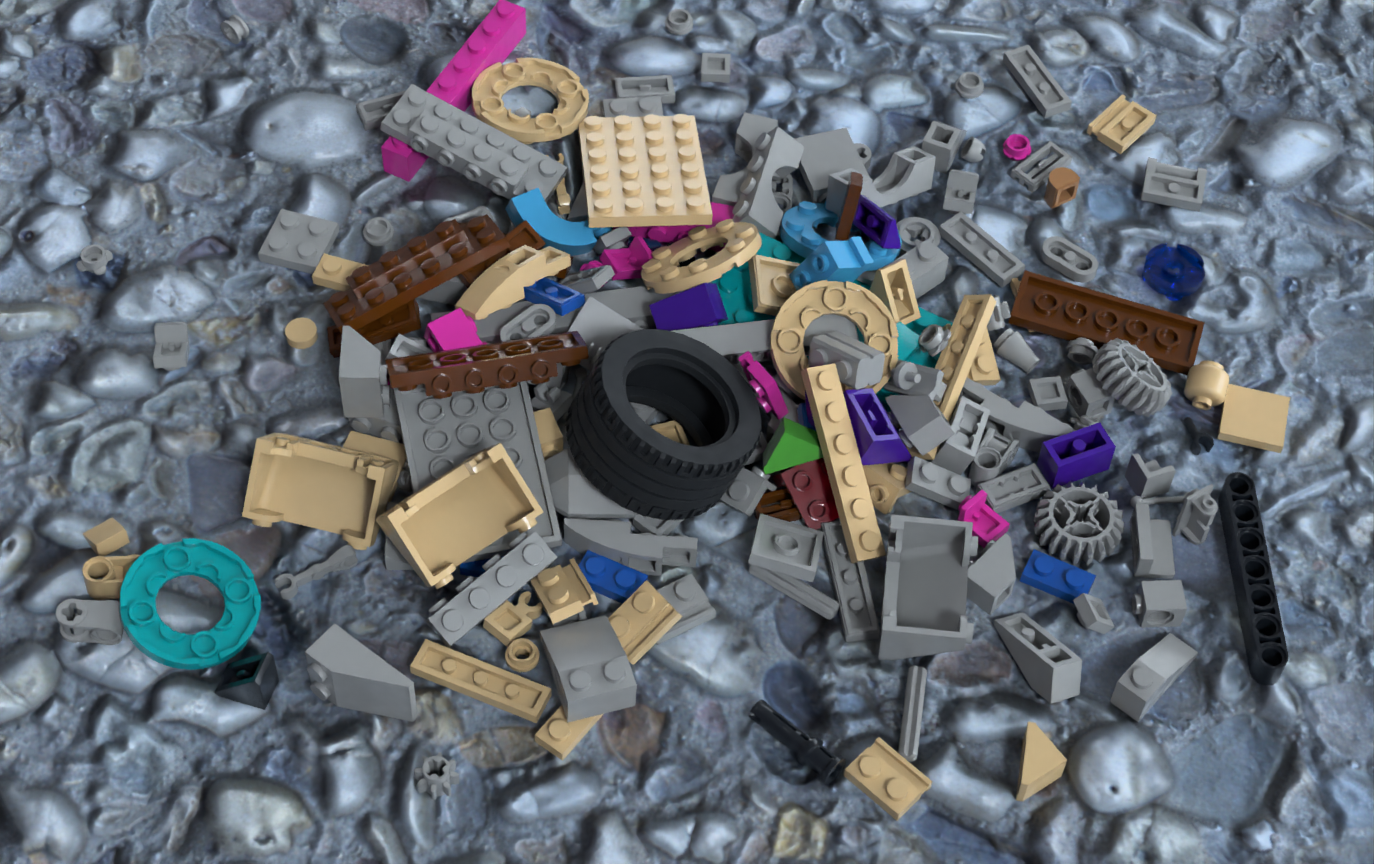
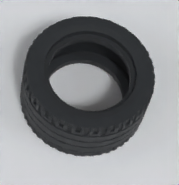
(636, 462)

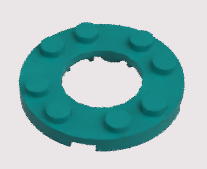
(203, 560)

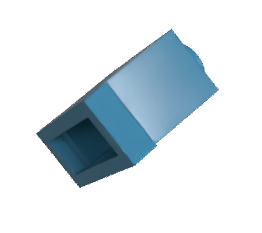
(833, 262)

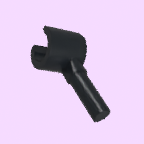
(1198, 438)

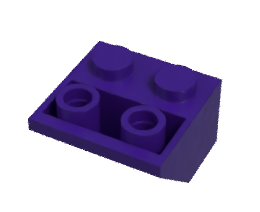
(873, 429)

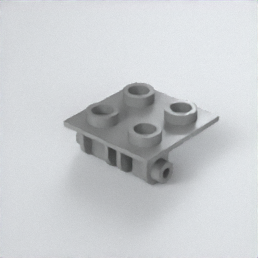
(599, 327)

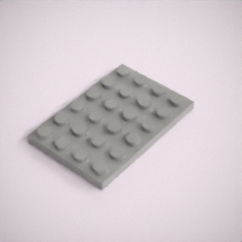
(454, 428)

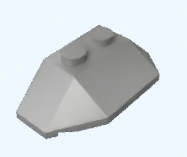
(575, 494)

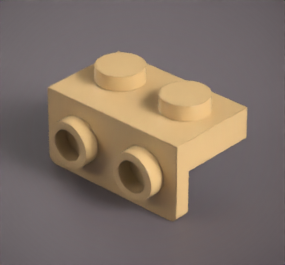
(885, 484)

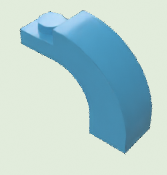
(568, 236)

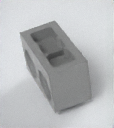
(960, 449)

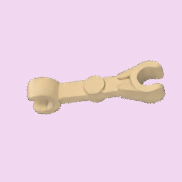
(562, 197)

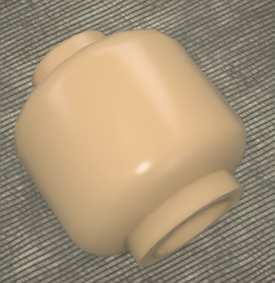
(1206, 385)

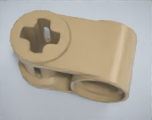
(112, 569)

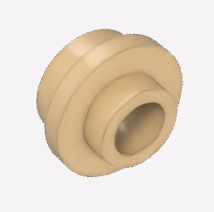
(522, 647)

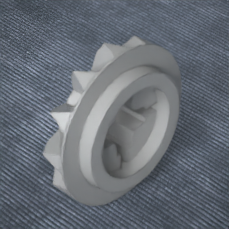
(915, 227)

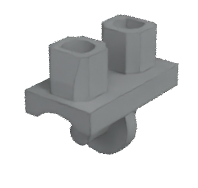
(916, 380)

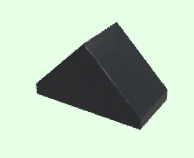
(249, 681)

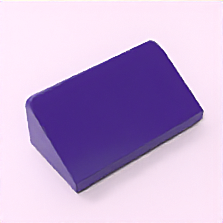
(876, 224)

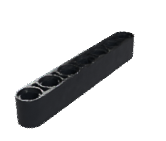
(1250, 558)

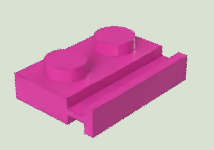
(764, 386)

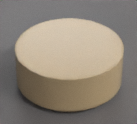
(301, 333)

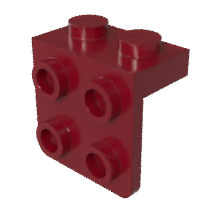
(810, 492)

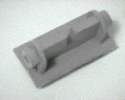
(1196, 515)

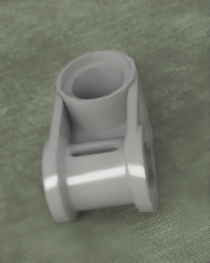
(992, 457)
(93, 623)

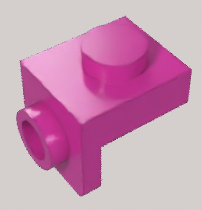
(627, 262)
(986, 522)

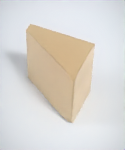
(106, 537)

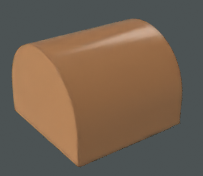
(1061, 187)

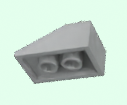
(589, 668)
(358, 678)

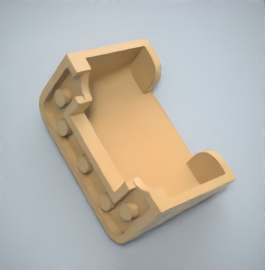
(319, 487)
(460, 514)

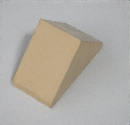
(895, 290)
(1039, 762)

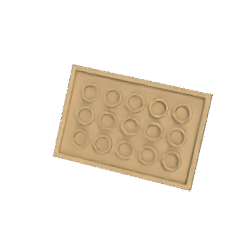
(643, 171)

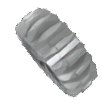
(1131, 377)
(1081, 532)

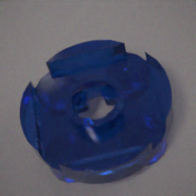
(1172, 284)

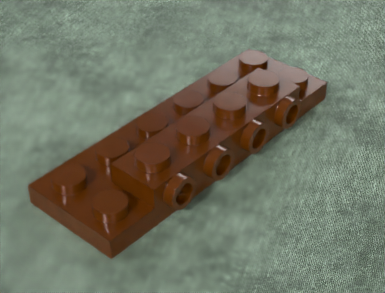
(414, 270)
(487, 365)

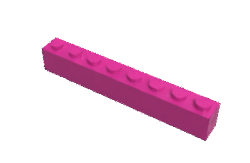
(486, 46)

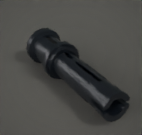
(808, 750)

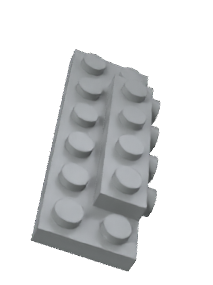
(471, 146)

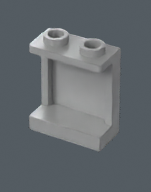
(826, 155)

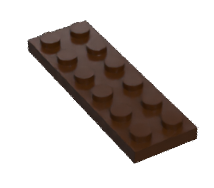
(1078, 312)

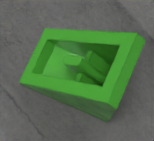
(790, 447)

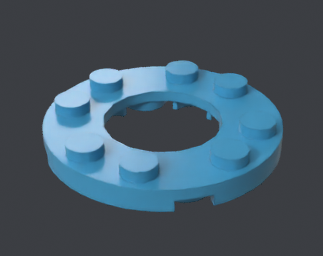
(800, 237)

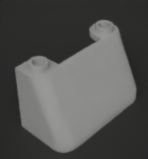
(925, 587)

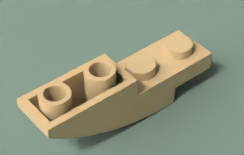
(506, 278)

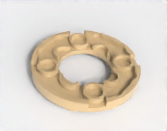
(557, 79)
(662, 270)
(825, 299)

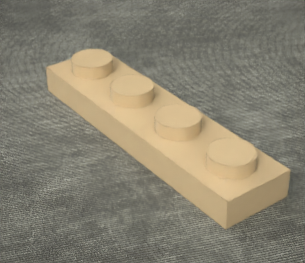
(481, 680)

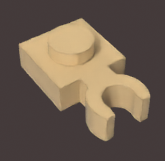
(512, 621)

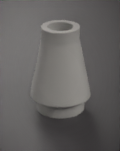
(1016, 350)

